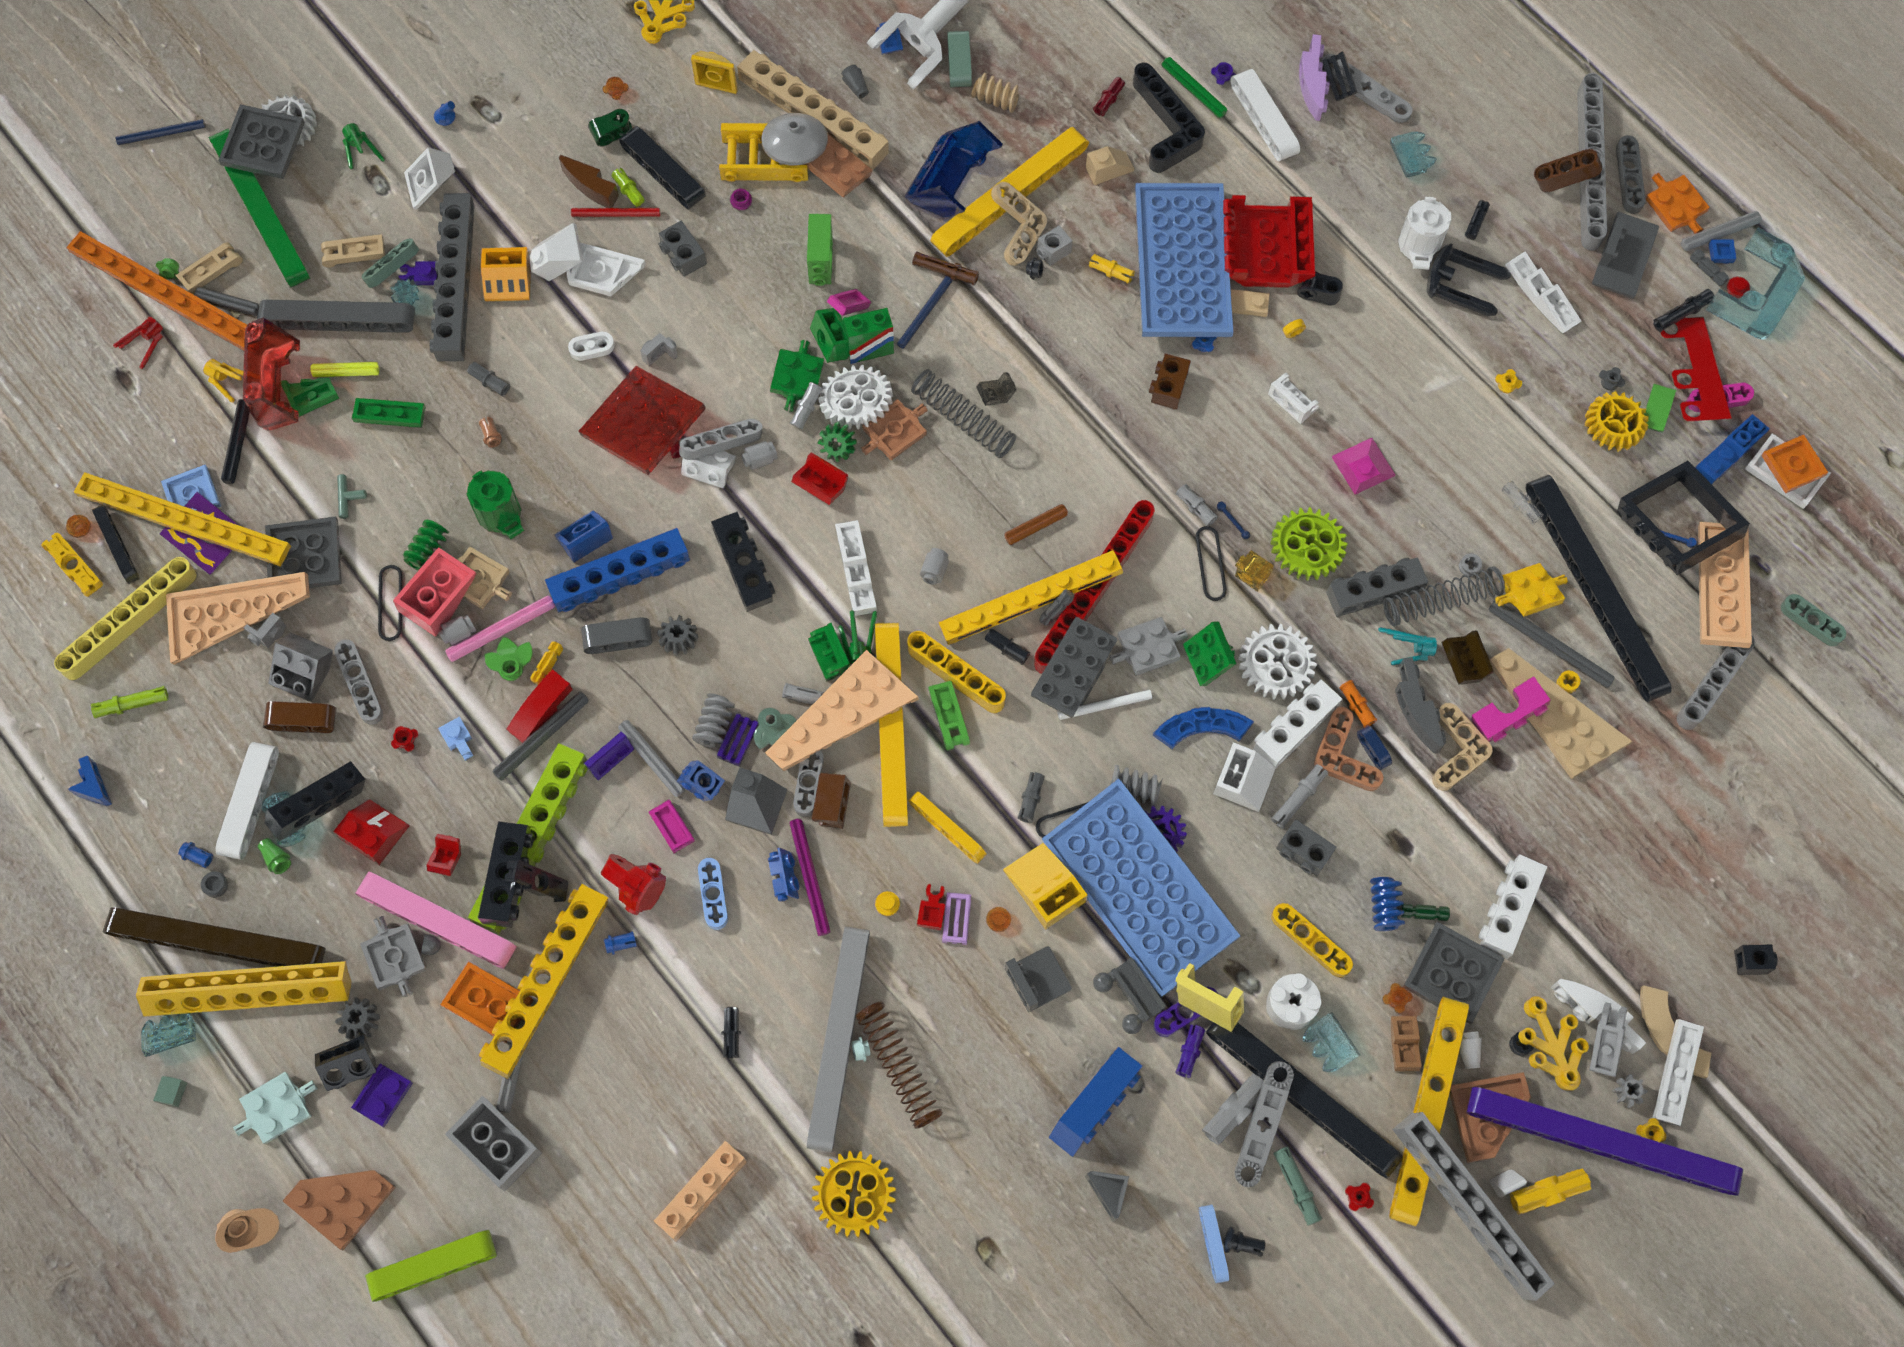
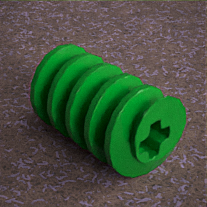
(424, 544)

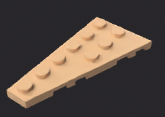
(218, 612)
(849, 705)

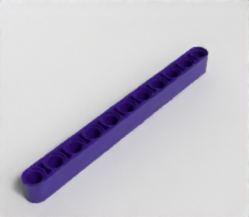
(1605, 1141)

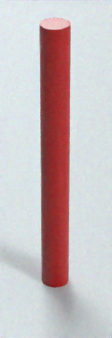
(615, 212)

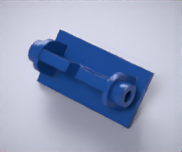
(782, 864)

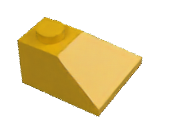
(714, 71)

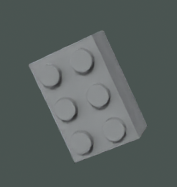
(493, 1143)

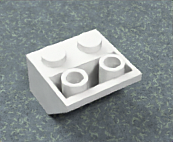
(1244, 777)

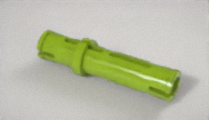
(124, 703)

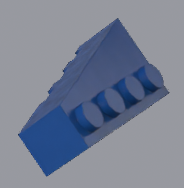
(1095, 1101)

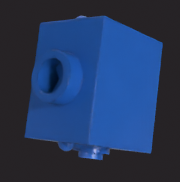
(709, 780)

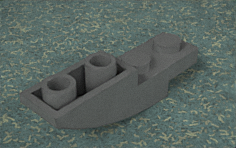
(1420, 714)

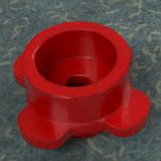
(399, 734)
(1354, 1202)

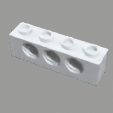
(1319, 695)
(1531, 875)

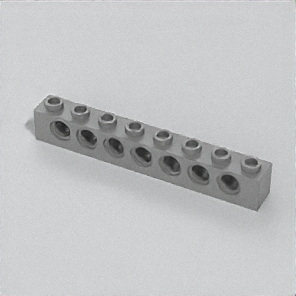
(1473, 1206)

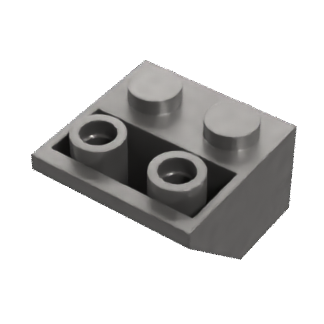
(299, 666)

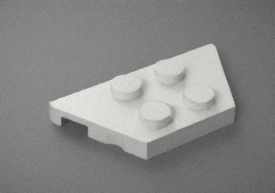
(603, 270)

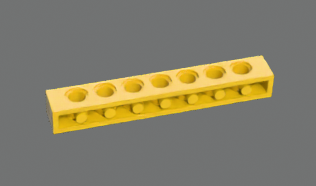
(244, 988)
(505, 1062)

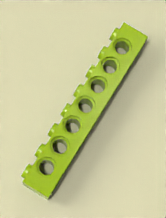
(561, 760)

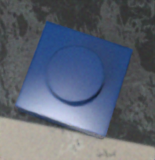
(1722, 251)

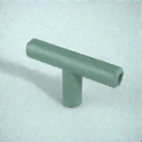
(344, 496)

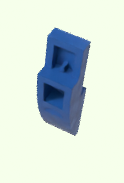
(1732, 449)

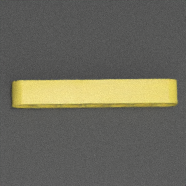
(114, 621)

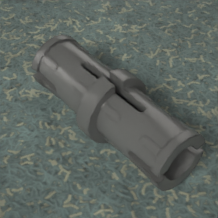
(1031, 797)

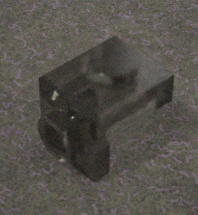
(997, 391)

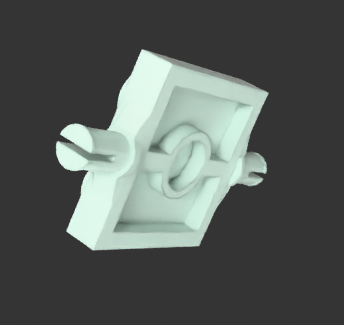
(275, 1107)

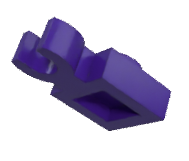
(422, 274)

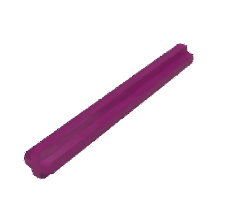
(809, 877)

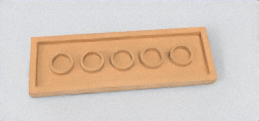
(1725, 592)

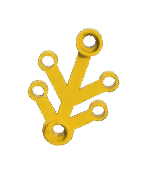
(662, 12)
(1554, 1046)

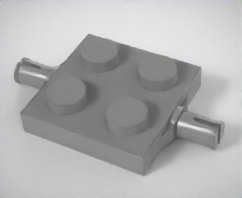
(1148, 646)
(393, 956)

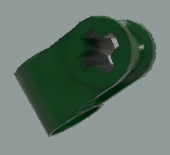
(608, 127)

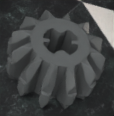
(670, 630)
(348, 1021)

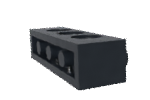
(751, 596)
(314, 801)
(506, 836)

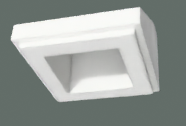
(1507, 1182)

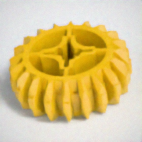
(1619, 413)

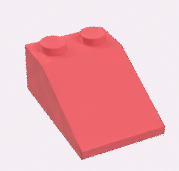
(435, 591)

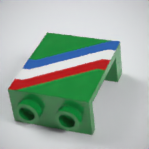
(869, 335)

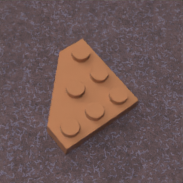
(1480, 1137)
(339, 1203)

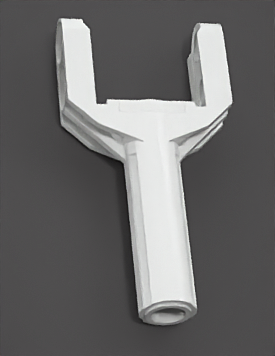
(921, 34)

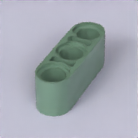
(959, 59)

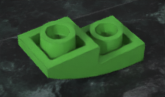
(1659, 407)

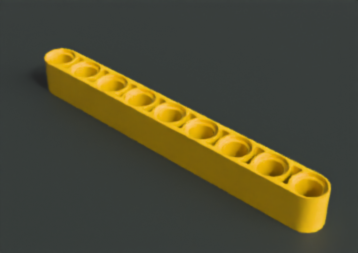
(1024, 179)
(892, 734)

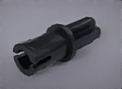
(1007, 646)
(731, 1032)

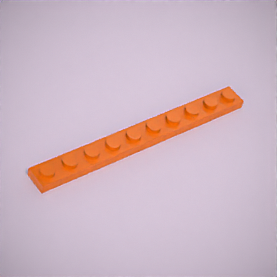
(158, 289)

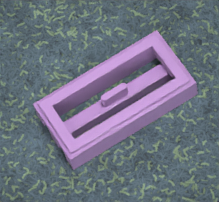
(955, 939)

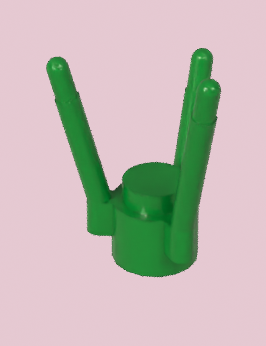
(354, 138)
(857, 647)

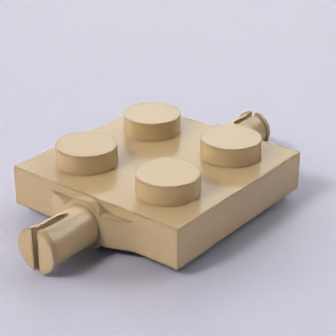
(487, 579)

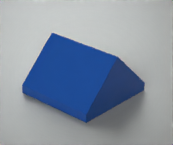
(584, 536)

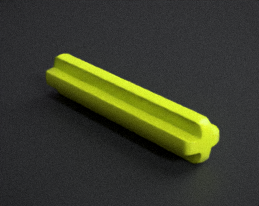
(345, 369)

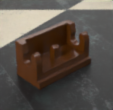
(831, 800)

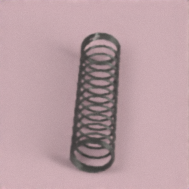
(925, 385)
(1396, 616)

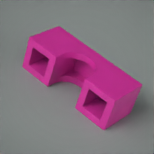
(1495, 724)

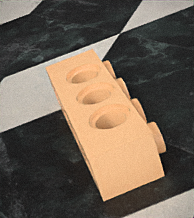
(700, 1191)

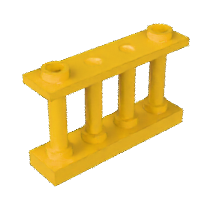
(752, 133)

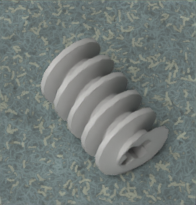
(712, 719)
(1137, 785)

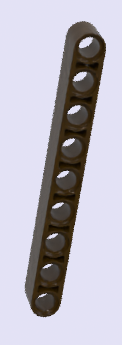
(210, 939)

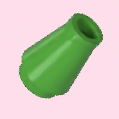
(274, 857)

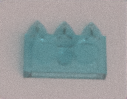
(1411, 153)
(168, 1034)
(1332, 1042)

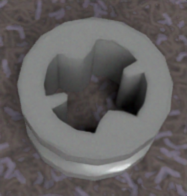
(1463, 566)

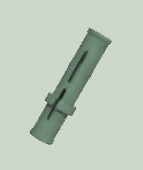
(1298, 1187)

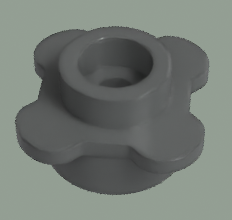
(1608, 383)

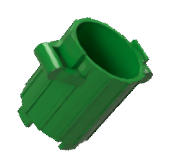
(495, 503)

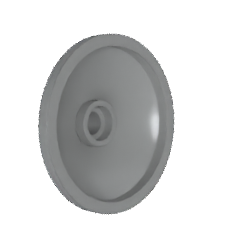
(794, 139)

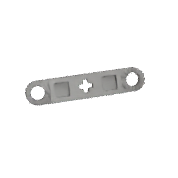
(1377, 95)
(1257, 1142)

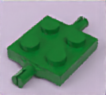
(794, 374)

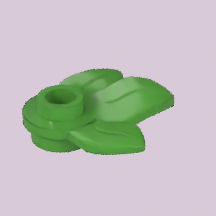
(509, 656)

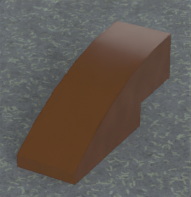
(589, 181)

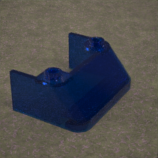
(948, 166)

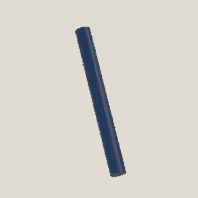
(159, 132)
(925, 311)

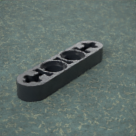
(115, 544)

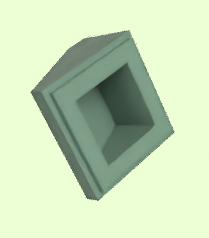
(170, 1091)

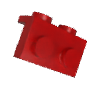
(821, 479)

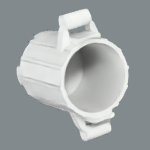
(1424, 232)

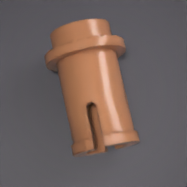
(491, 436)

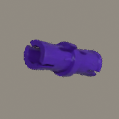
(1190, 1051)

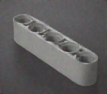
(1709, 688)

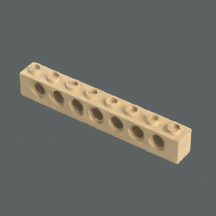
(799, 98)

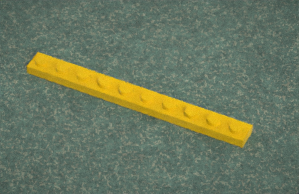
(182, 519)

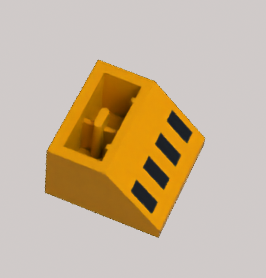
(505, 274)

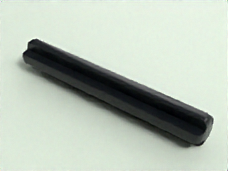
(235, 443)

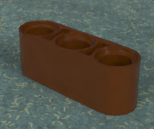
(1578, 171)
(299, 717)

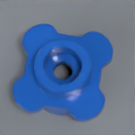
(1203, 346)

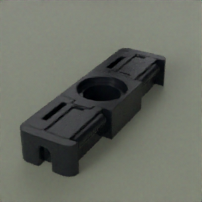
(525, 874)

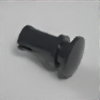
(1239, 1242)

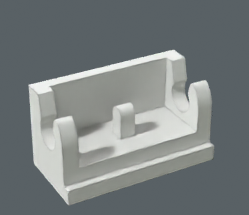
(1292, 399)

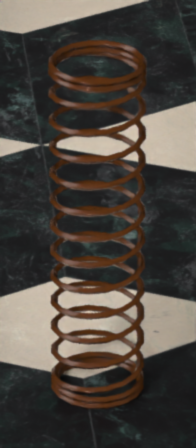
(868, 1012)

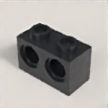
(343, 1058)

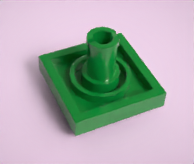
(1209, 653)

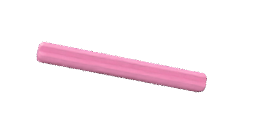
(500, 628)

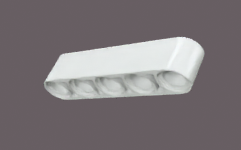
(1265, 115)
(247, 800)

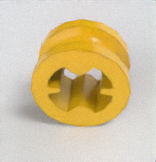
(1569, 675)

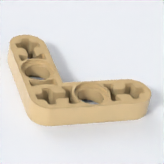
(1026, 219)
(1468, 752)

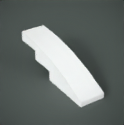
(1542, 293)
(856, 568)

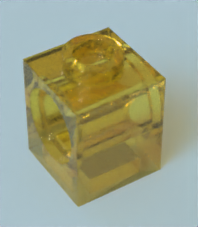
(1253, 570)

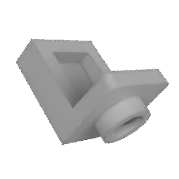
(657, 347)
(269, 632)

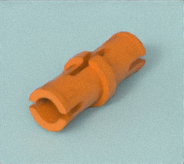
(1358, 703)

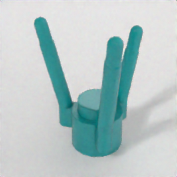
(1423, 645)

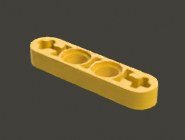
(947, 827)
(1309, 942)

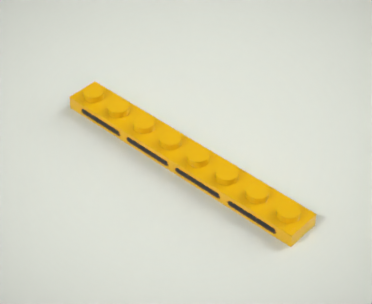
(1030, 597)

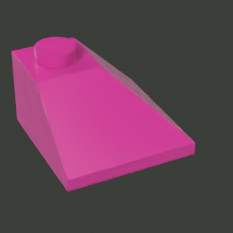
(1363, 466)

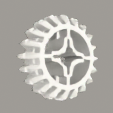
(295, 106)

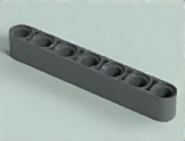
(338, 315)

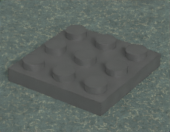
(261, 141)
(312, 550)
(1453, 969)

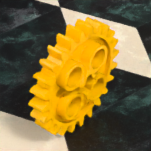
(831, 1191)

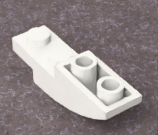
(1589, 1005)

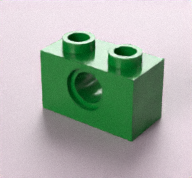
(830, 334)

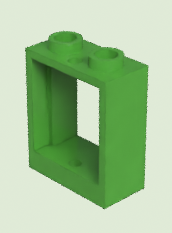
(820, 249)

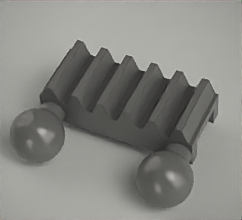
(1136, 989)

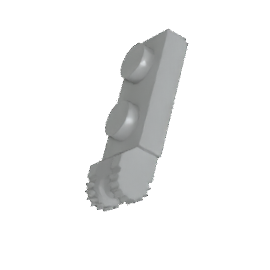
(1608, 1042)

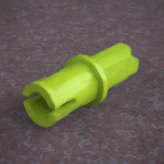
(627, 187)

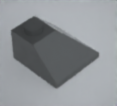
(755, 801)

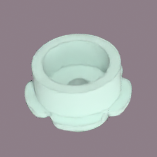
(860, 1049)

